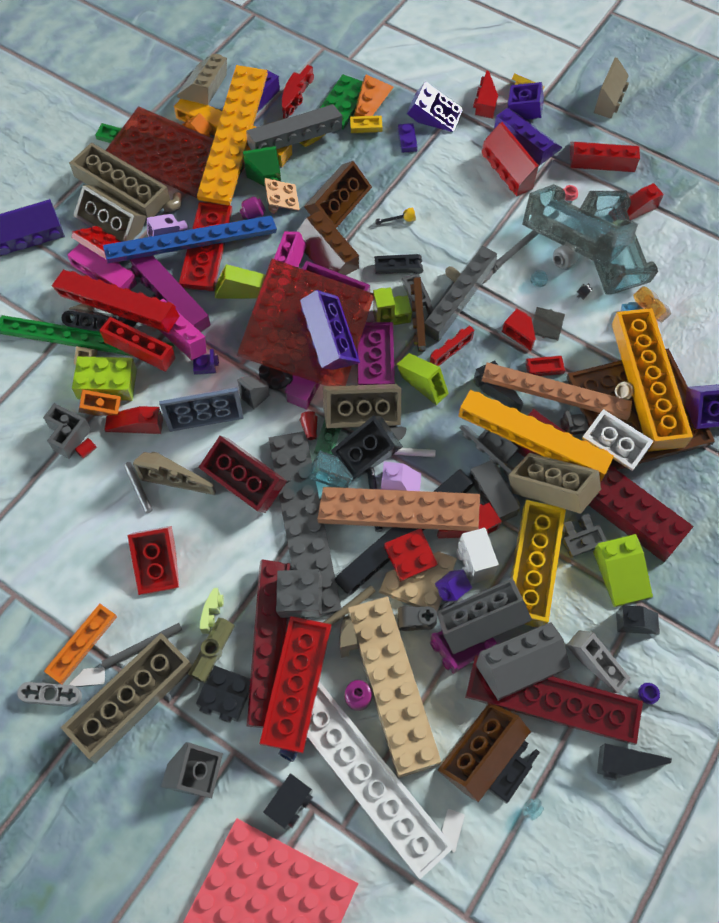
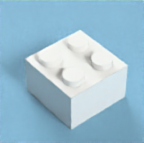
(477, 556)

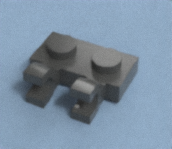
(583, 541)

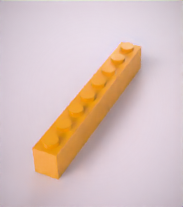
(186, 109)
(532, 433)

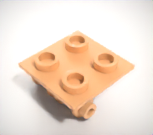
(281, 195)

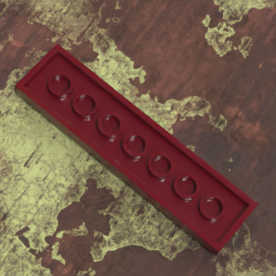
(567, 705)

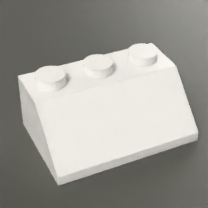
(618, 439)

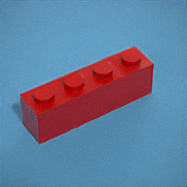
(137, 344)

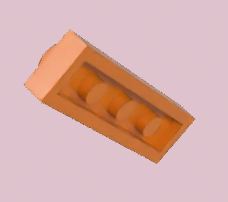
(80, 644)

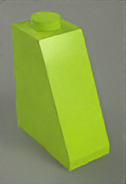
(238, 283)
(423, 377)

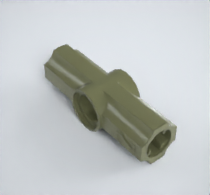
(205, 662)

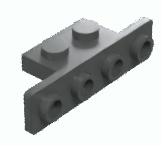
(495, 446)

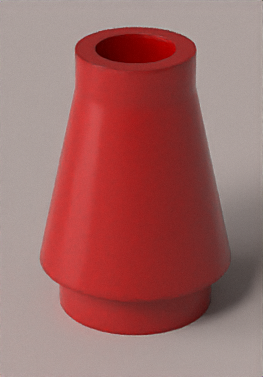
(309, 424)

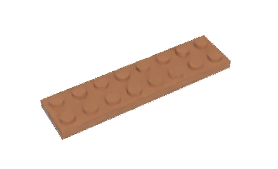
(399, 508)

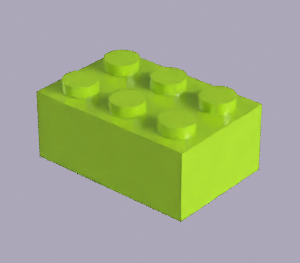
(106, 376)

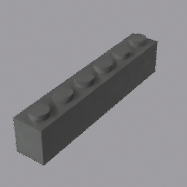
(295, 128)
(460, 293)

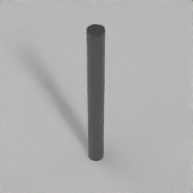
(139, 646)

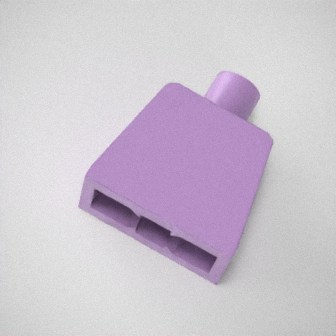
(164, 225)

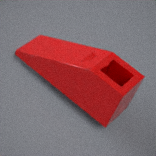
(487, 97)
(487, 519)

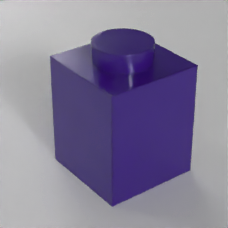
(453, 585)

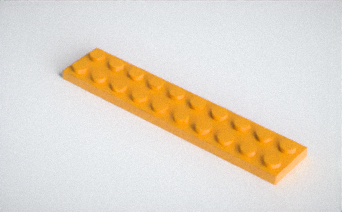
(230, 137)

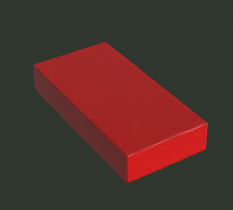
(545, 366)

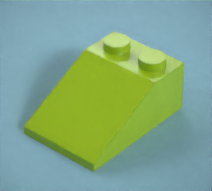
(623, 570)

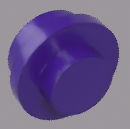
(649, 693)

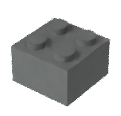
(299, 593)

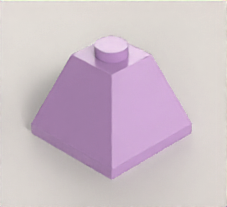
(400, 477)

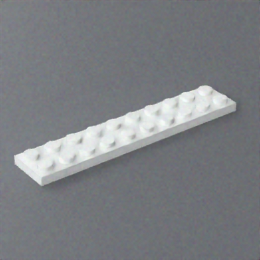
(376, 786)

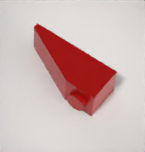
(644, 201)
(136, 420)

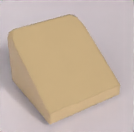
(84, 352)

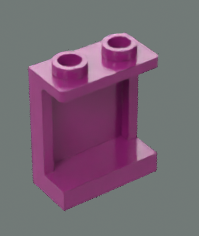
(460, 659)

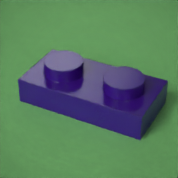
(407, 137)

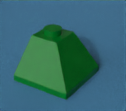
(262, 164)

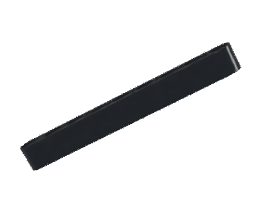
(376, 555)

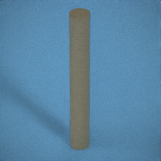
(344, 610)

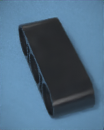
(81, 319)

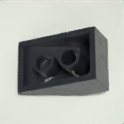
(367, 447)

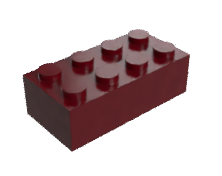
(242, 474)

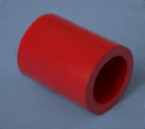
(85, 448)

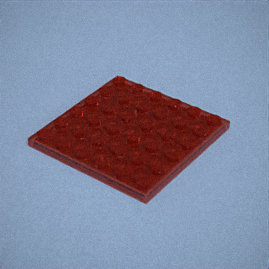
(279, 330)

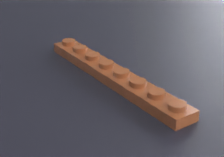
(556, 391)

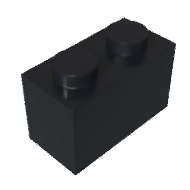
(288, 802)

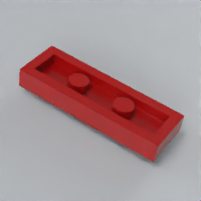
(452, 346)

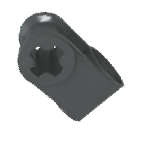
(414, 618)

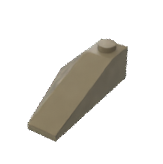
(160, 470)

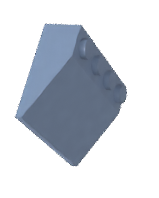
(202, 409)

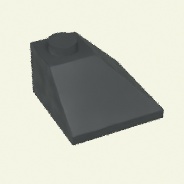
(193, 770)

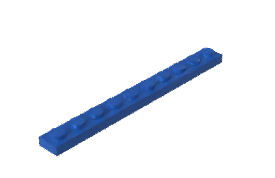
(189, 239)

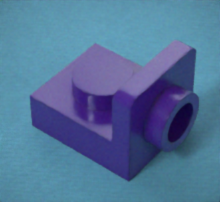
(206, 363)

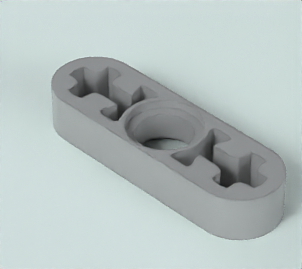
(33, 699)

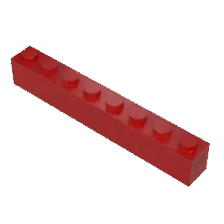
(116, 300)

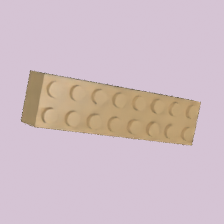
(394, 688)

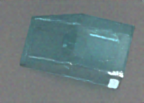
(330, 471)

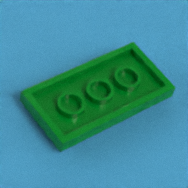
(344, 97)

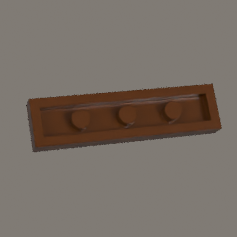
(418, 322)

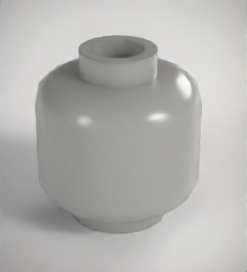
(565, 257)

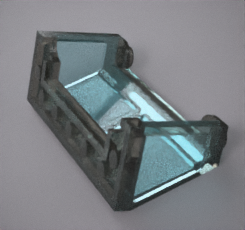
(575, 227)
(630, 266)

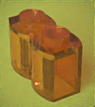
(649, 299)

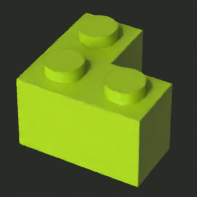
(390, 308)

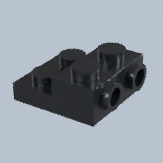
(224, 694)

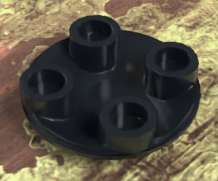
(275, 378)

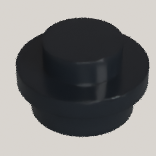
(583, 291)

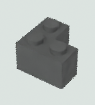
(68, 430)

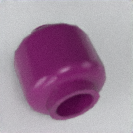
(252, 208)
(361, 688)

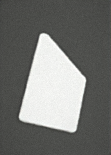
(90, 676)
(452, 827)

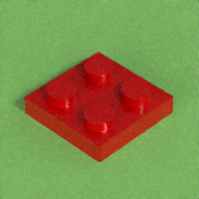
(410, 554)

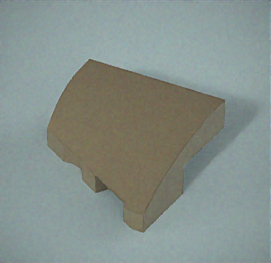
(347, 637)

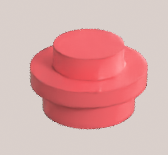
(571, 193)

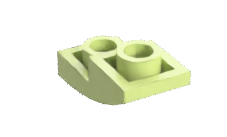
(211, 607)

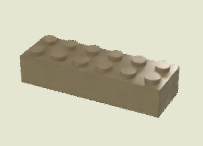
(123, 181)
(127, 698)

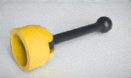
(408, 215)

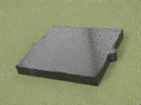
(548, 323)

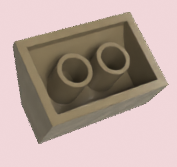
(612, 90)

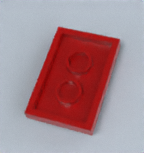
(94, 239)

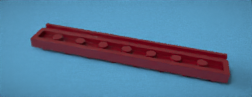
(267, 642)

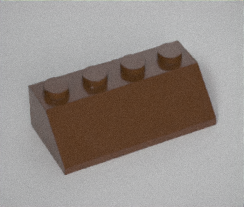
(340, 193)
(327, 246)
(484, 751)

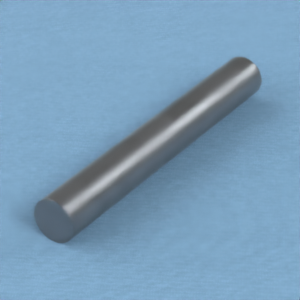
(138, 487)

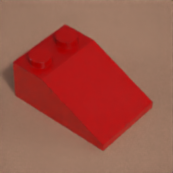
(154, 559)

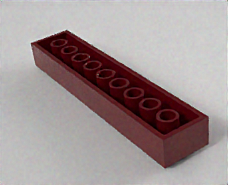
(633, 509)

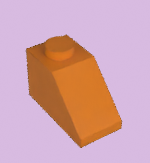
(199, 124)
(99, 403)

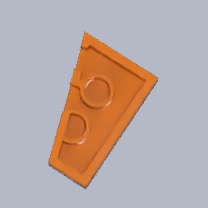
(371, 96)

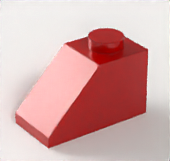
(520, 329)

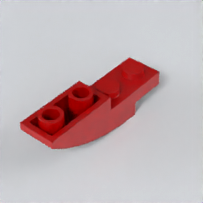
(293, 90)

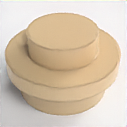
(624, 390)

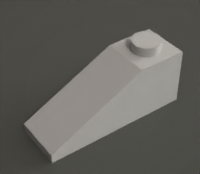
(598, 659)

